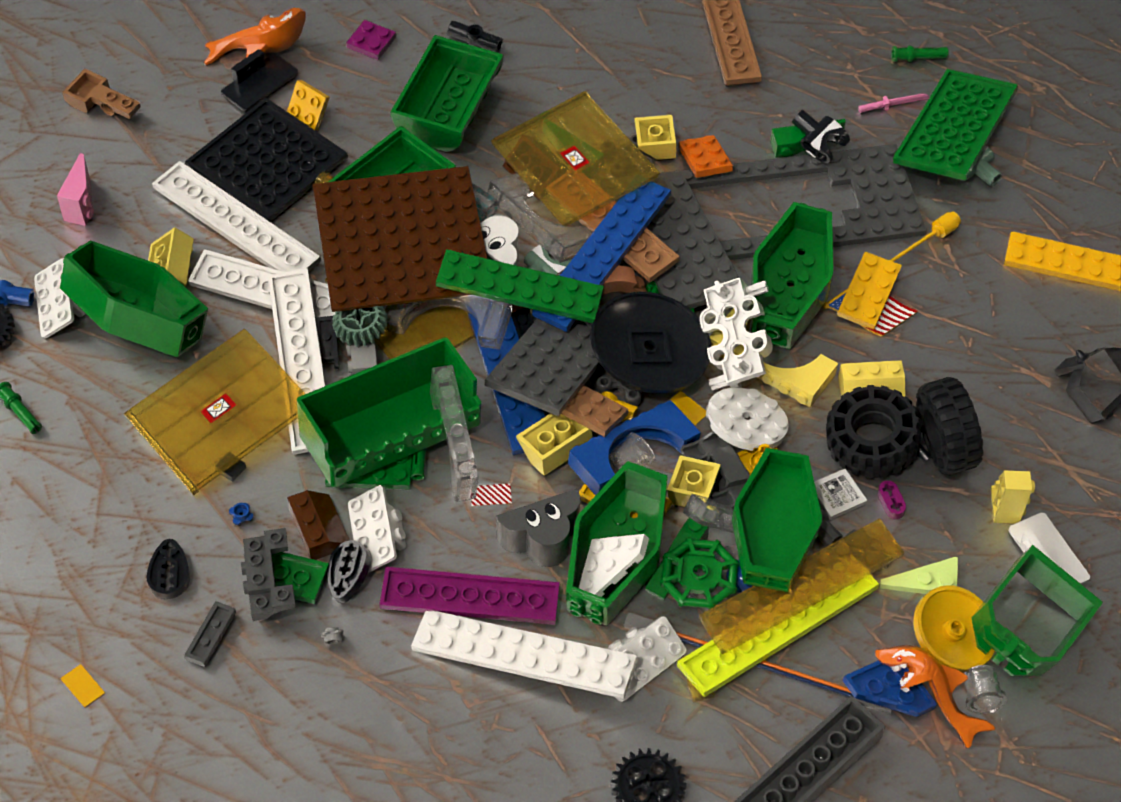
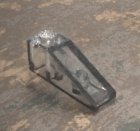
(709, 512)

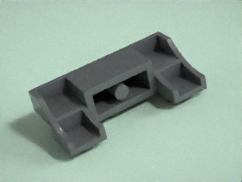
(732, 472)
(259, 569)

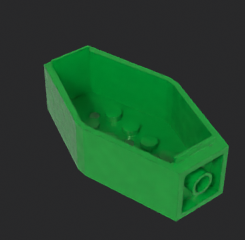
(777, 262)
(133, 298)
(606, 516)

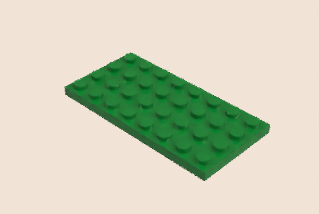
(955, 124)

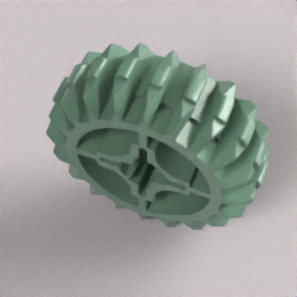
(372, 325)

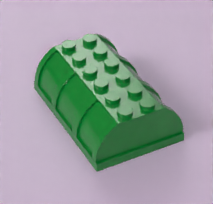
(446, 92)
(393, 155)

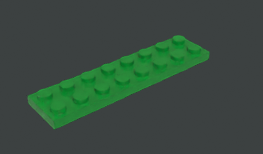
(519, 286)

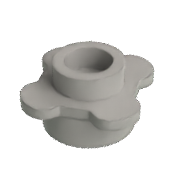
(332, 635)

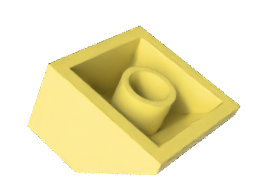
(656, 136)
(692, 477)

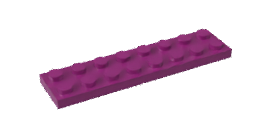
(470, 595)

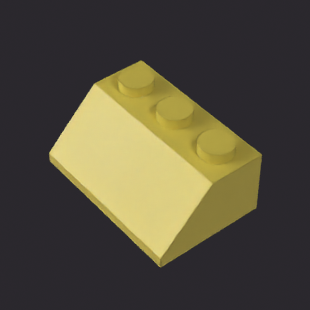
(173, 253)
(872, 373)
(550, 440)

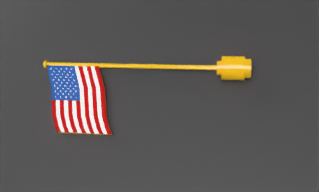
(894, 311)

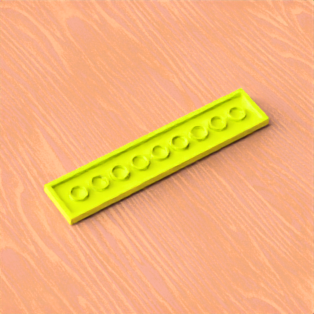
(711, 670)

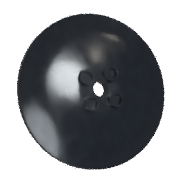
(655, 320)

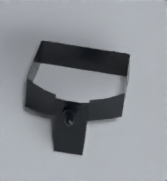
(1076, 365)

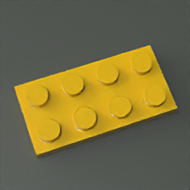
(869, 290)

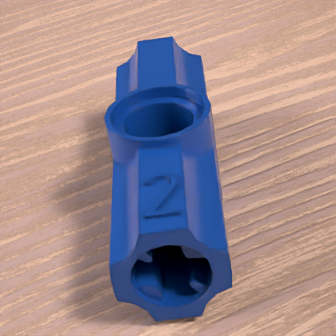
(15, 295)

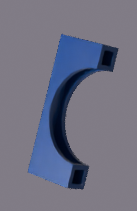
(661, 423)

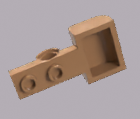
(94, 89)

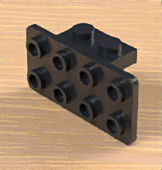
(257, 78)

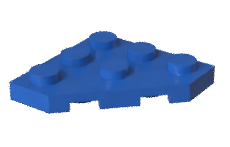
(882, 686)

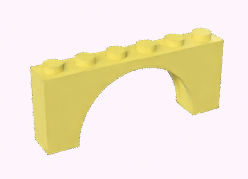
(800, 383)

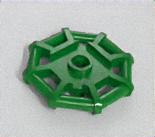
(699, 584)

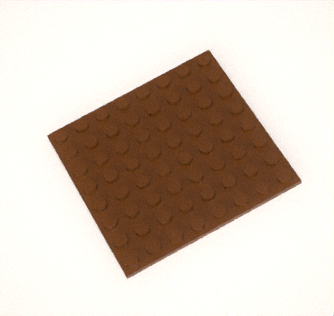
(391, 234)

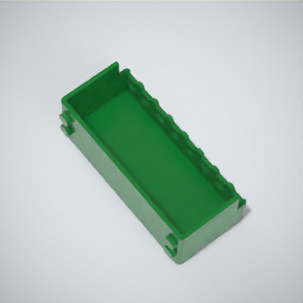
(377, 413)

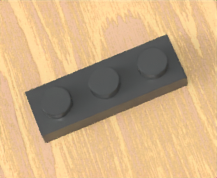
(210, 634)

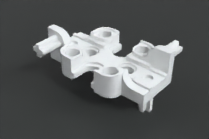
(750, 363)

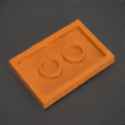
(705, 156)

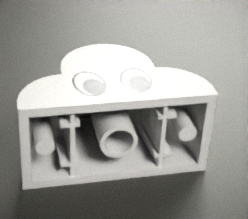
(500, 239)

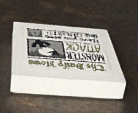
(839, 494)

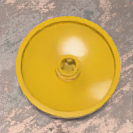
(946, 627)

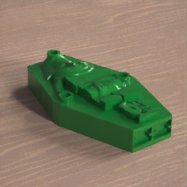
(776, 519)

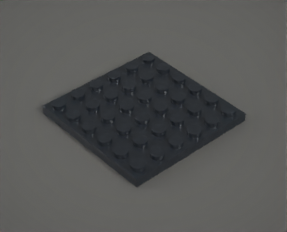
(266, 159)

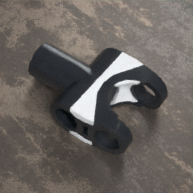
(818, 134)

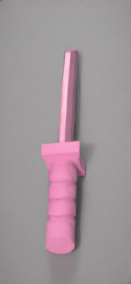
(886, 103)

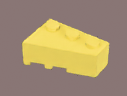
(1011, 496)

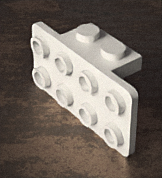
(53, 305)
(377, 526)
(1042, 534)
(655, 649)

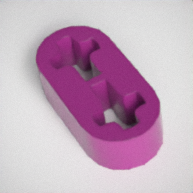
(888, 500)

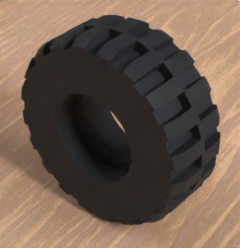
(949, 425)
(867, 456)

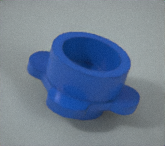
(240, 508)

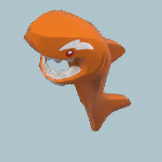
(270, 36)
(942, 681)

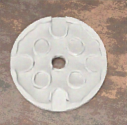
(728, 413)

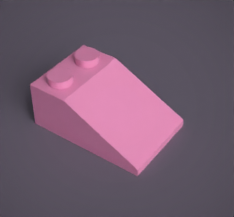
(76, 194)

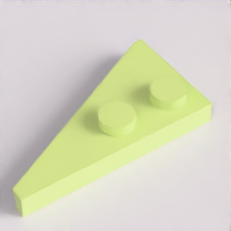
(925, 578)

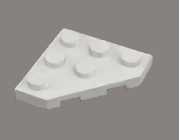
(609, 561)

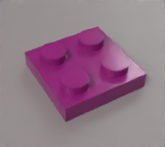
(371, 39)

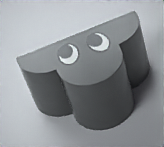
(540, 528)

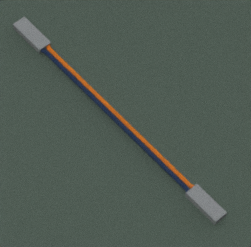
(633, 620)

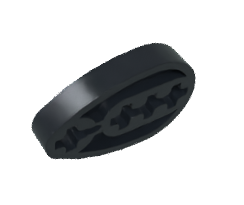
(338, 565)
(157, 570)

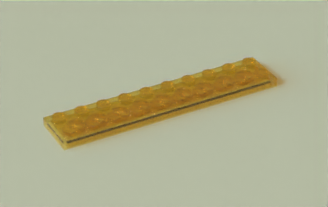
(818, 578)

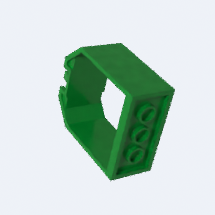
(1054, 584)

